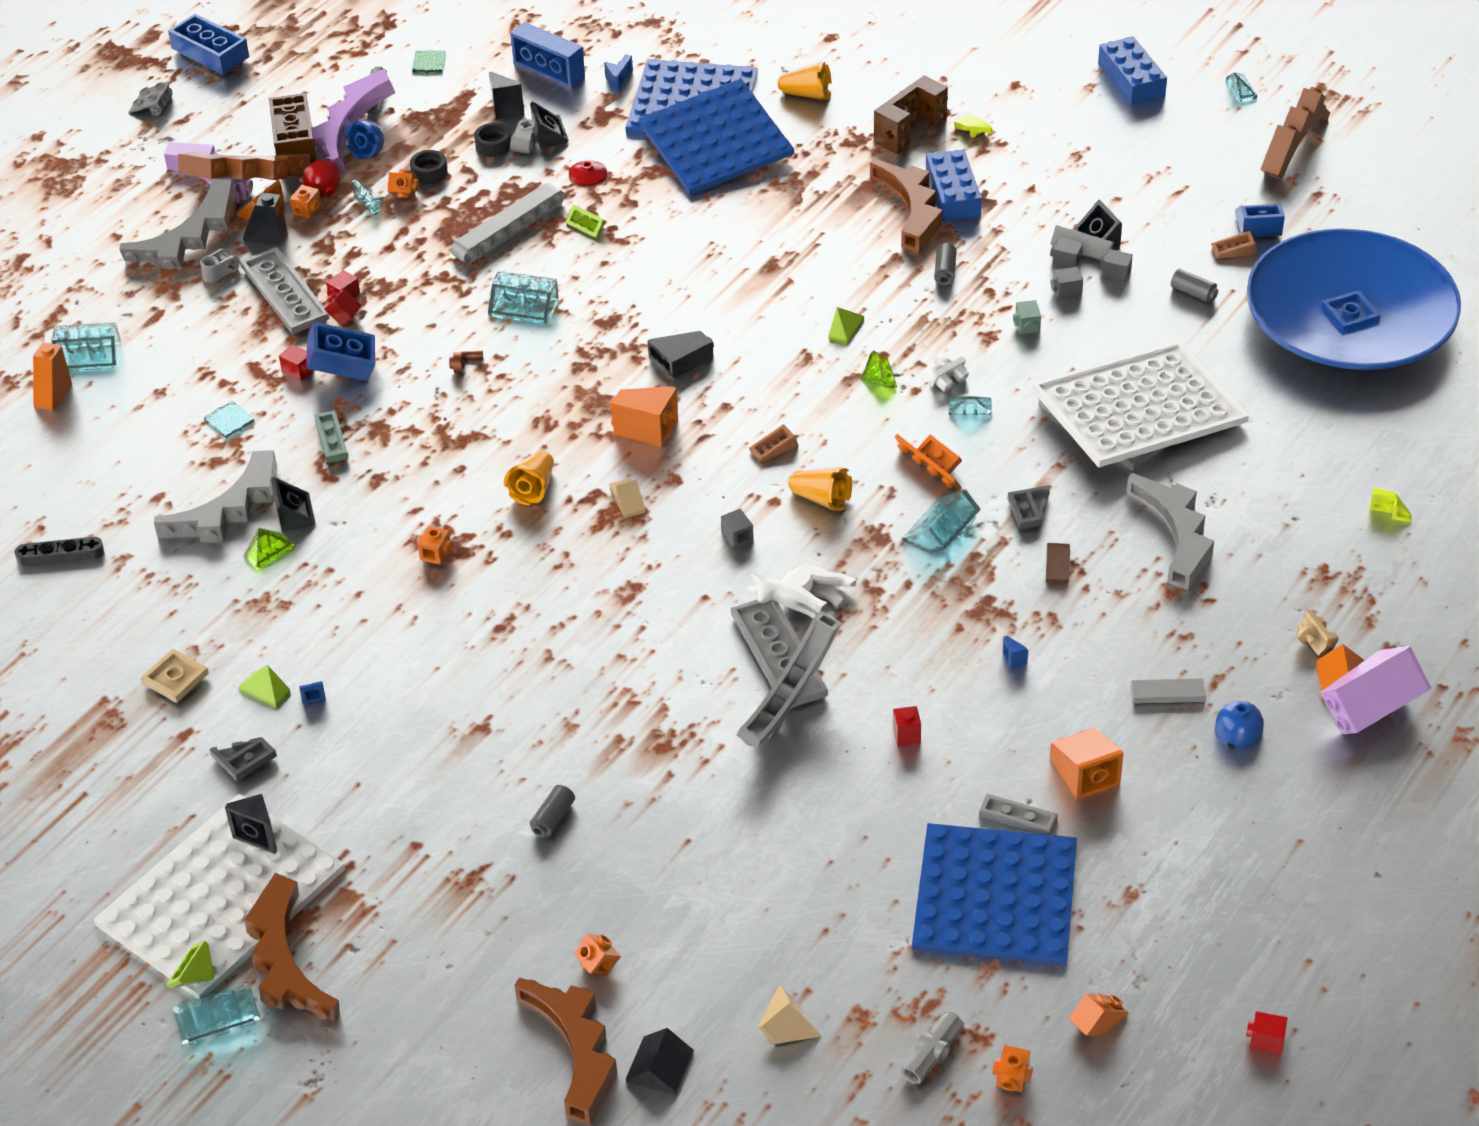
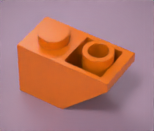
(1098, 1013)

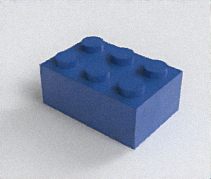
(341, 351)

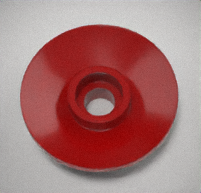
(587, 172)

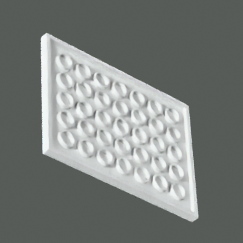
(1139, 403)
(207, 893)

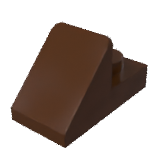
(1057, 562)

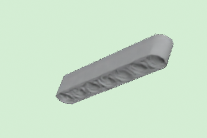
(507, 223)

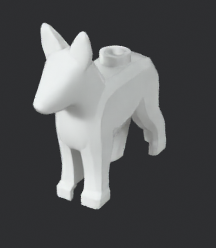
(800, 587)

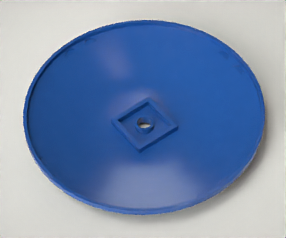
(1396, 296)

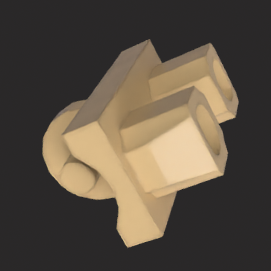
(1314, 631)

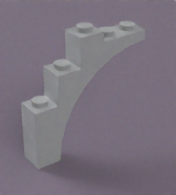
(191, 234)
(231, 506)
(1176, 509)
(788, 688)

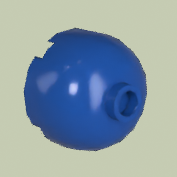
(364, 139)
(1239, 724)

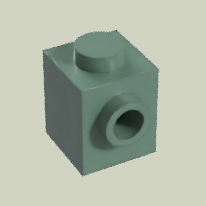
(1027, 317)

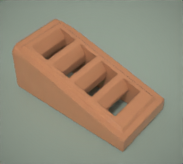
(1240, 244)
(777, 435)

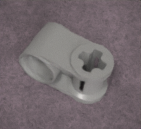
(523, 137)
(218, 265)

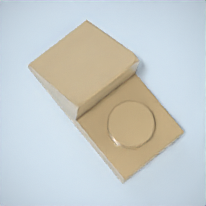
(628, 497)

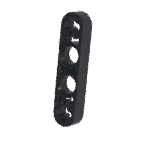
(59, 548)

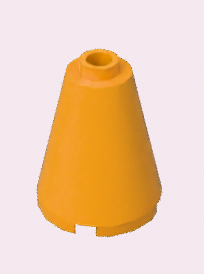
(807, 82)
(530, 478)
(823, 486)

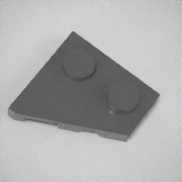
(1029, 505)
(244, 756)

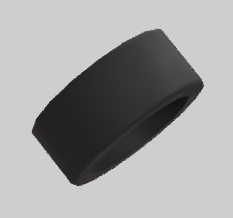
(493, 148)
(429, 157)

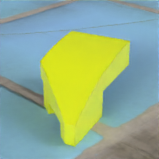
(973, 124)
(1389, 502)

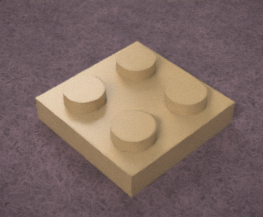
(174, 675)

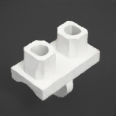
(944, 369)

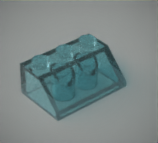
(523, 297)
(89, 345)
(943, 522)
(216, 1013)

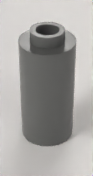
(945, 264)
(1194, 285)
(552, 811)

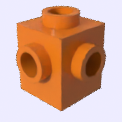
(402, 183)
(305, 201)
(434, 545)
(597, 954)
(1013, 1068)

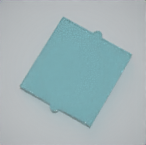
(229, 419)

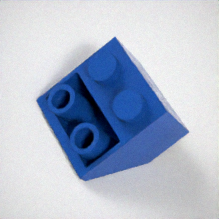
(1261, 219)

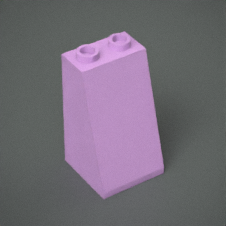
(1375, 689)

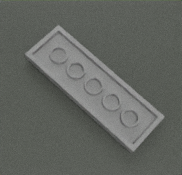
(284, 290)
(773, 643)

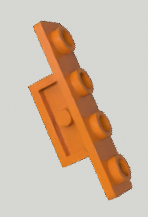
(935, 456)

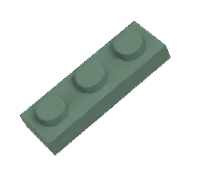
(331, 436)

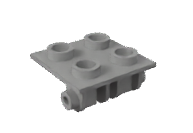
(153, 97)

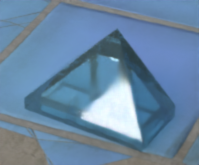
(1241, 86)
(368, 197)
(970, 405)

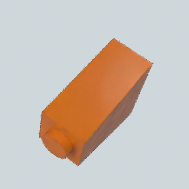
(50, 376)

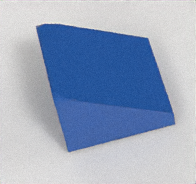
(1014, 652)
(312, 692)

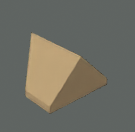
(786, 1020)

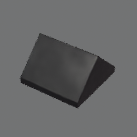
(505, 96)
(548, 127)
(1101, 223)
(292, 505)
(251, 822)
(660, 1062)

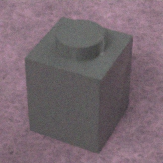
(1066, 253)
(1116, 265)
(1067, 282)
(737, 528)

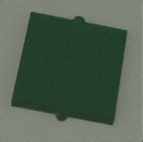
(428, 61)

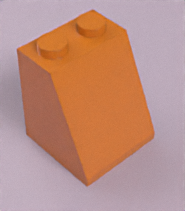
(645, 414)
(1087, 762)

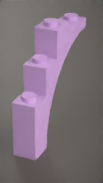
(359, 99)
(171, 153)

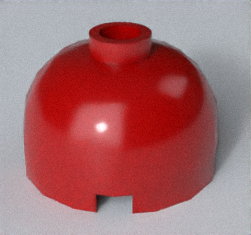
(322, 176)

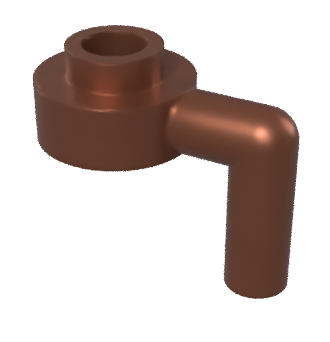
(457, 361)

